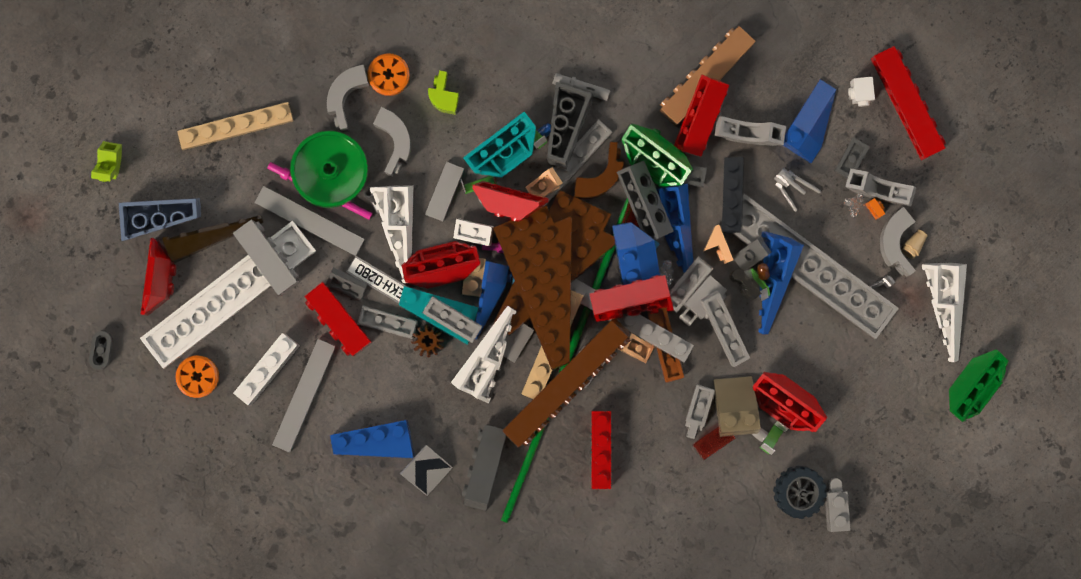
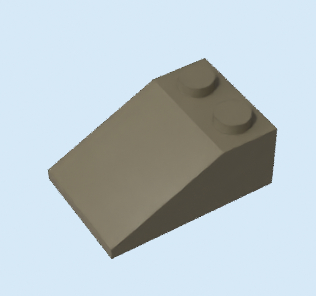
(736, 406)

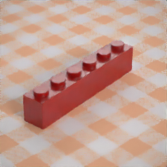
(908, 102)

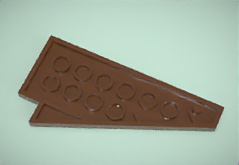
(588, 246)
(541, 267)

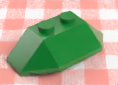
(664, 161)
(977, 384)

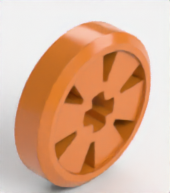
(398, 68)
(185, 375)

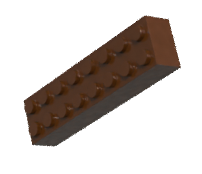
(562, 387)

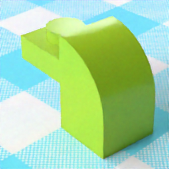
(441, 99)
(108, 162)

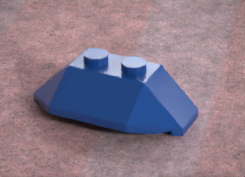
(635, 253)

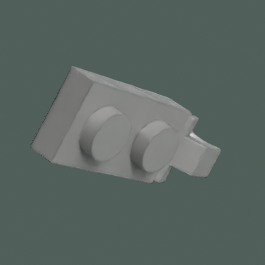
(698, 410)

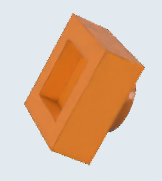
(876, 208)

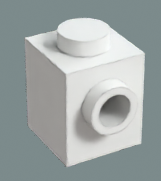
(862, 91)

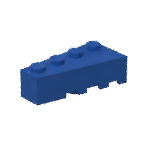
(380, 441)

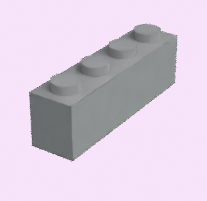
(266, 257)

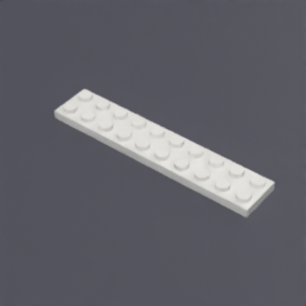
(221, 300)

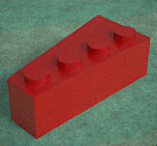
(631, 299)

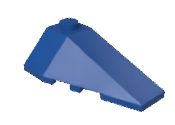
(809, 126)
(493, 285)

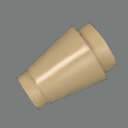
(914, 244)

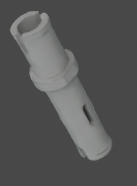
(596, 91)

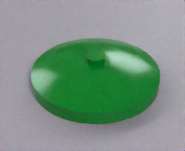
(329, 169)

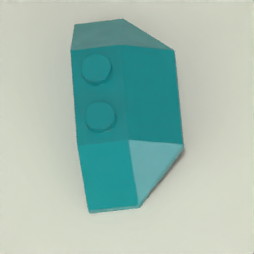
(504, 149)

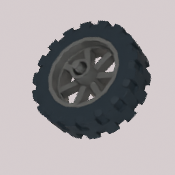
(817, 493)

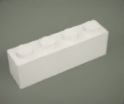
(266, 369)

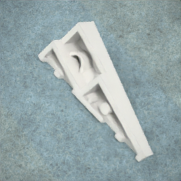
(396, 211)
(948, 289)
(479, 370)

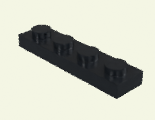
(733, 195)

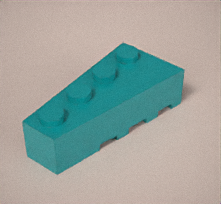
(416, 301)

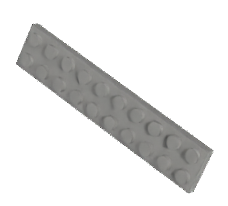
(822, 274)

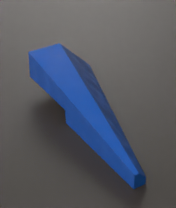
(676, 205)
(781, 267)

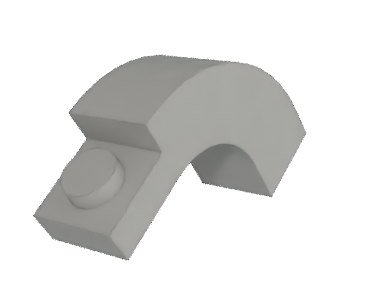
(340, 89)
(397, 130)
(750, 133)
(880, 189)
(890, 241)

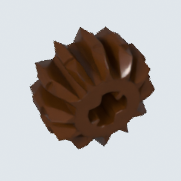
(423, 346)

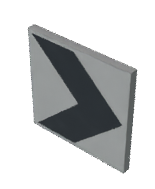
(426, 470)

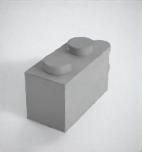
(694, 304)
(837, 507)

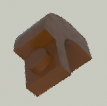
(594, 187)

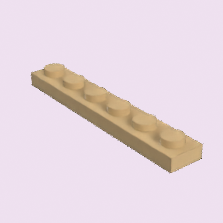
(235, 126)
(541, 369)

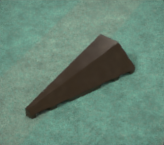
(190, 243)

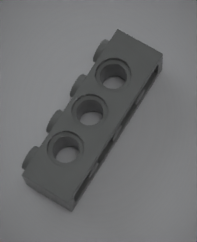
(645, 200)

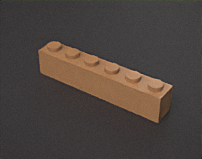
(715, 66)

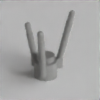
(786, 178)

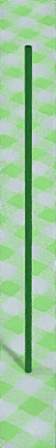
(573, 344)

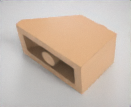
(638, 348)

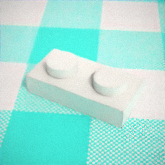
(473, 232)

